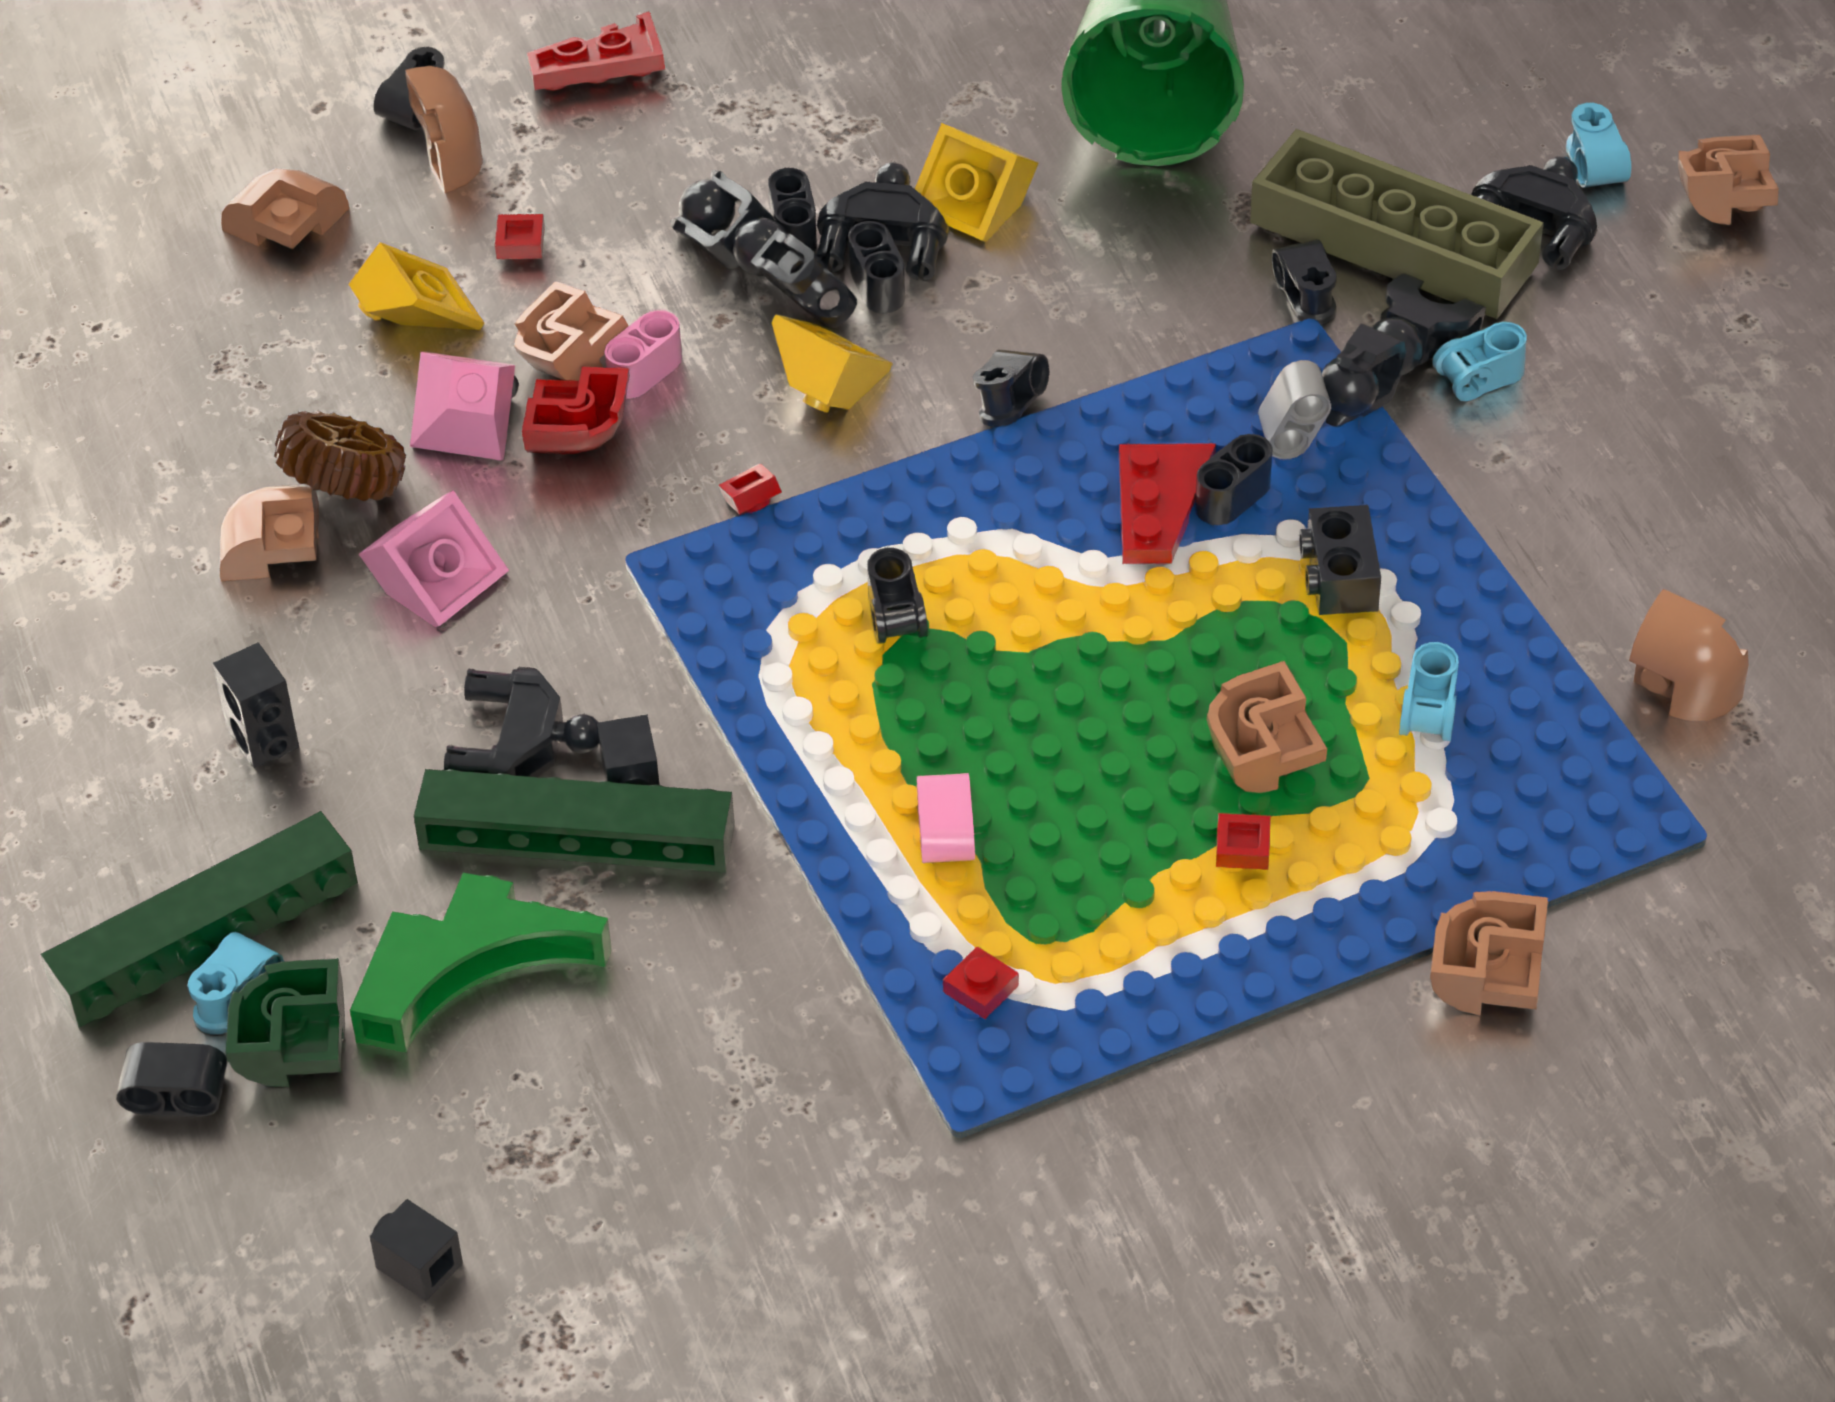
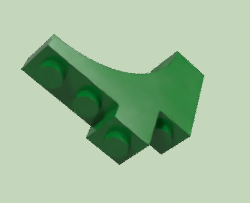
(482, 935)

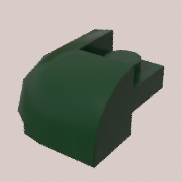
(287, 1022)

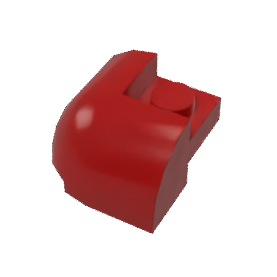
(575, 414)

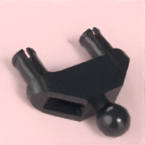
(1549, 197)
(895, 205)
(530, 726)

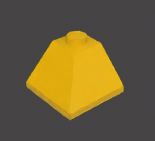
(974, 181)
(411, 291)
(826, 364)

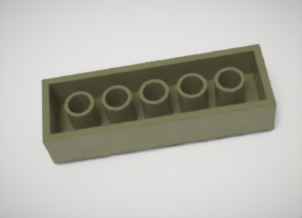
(1396, 222)

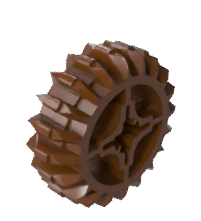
(340, 455)

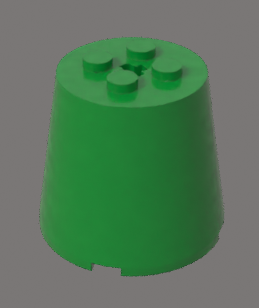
(1154, 78)

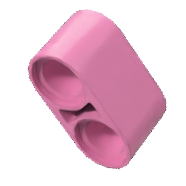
(648, 349)
(945, 818)

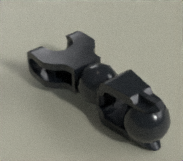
(758, 245)
(1378, 355)

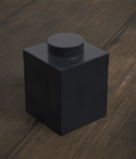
(628, 751)
(415, 1249)

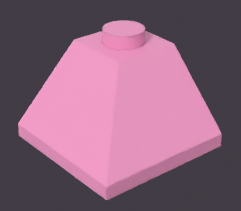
(462, 405)
(435, 560)

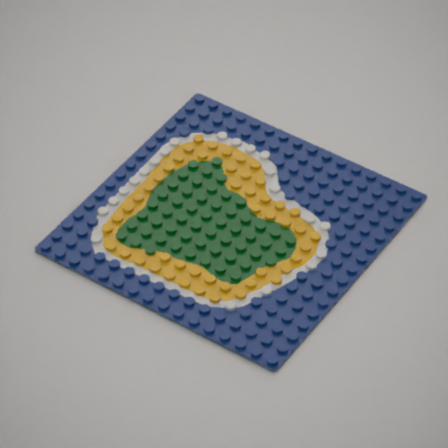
(1089, 743)

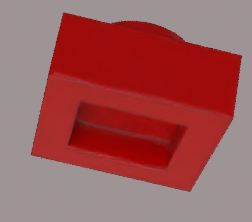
(519, 236)
(750, 489)
(1243, 841)
(980, 982)

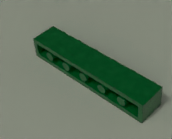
(575, 820)
(190, 920)

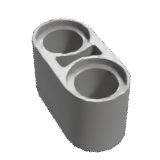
(1294, 409)

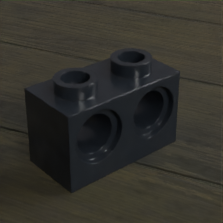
(1342, 560)
(256, 705)

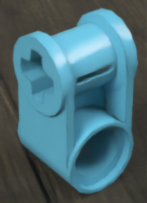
(1597, 147)
(1485, 360)
(1431, 691)
(225, 971)

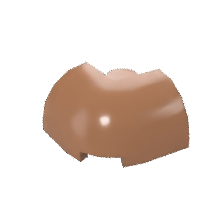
(448, 125)
(1727, 176)
(284, 208)
(565, 332)
(268, 529)
(1689, 659)
(1263, 728)
(1490, 951)

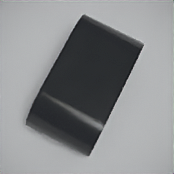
(793, 204)
(876, 267)
(1233, 479)
(172, 1079)

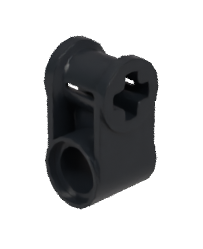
(392, 95)
(1306, 280)
(1010, 385)
(894, 596)

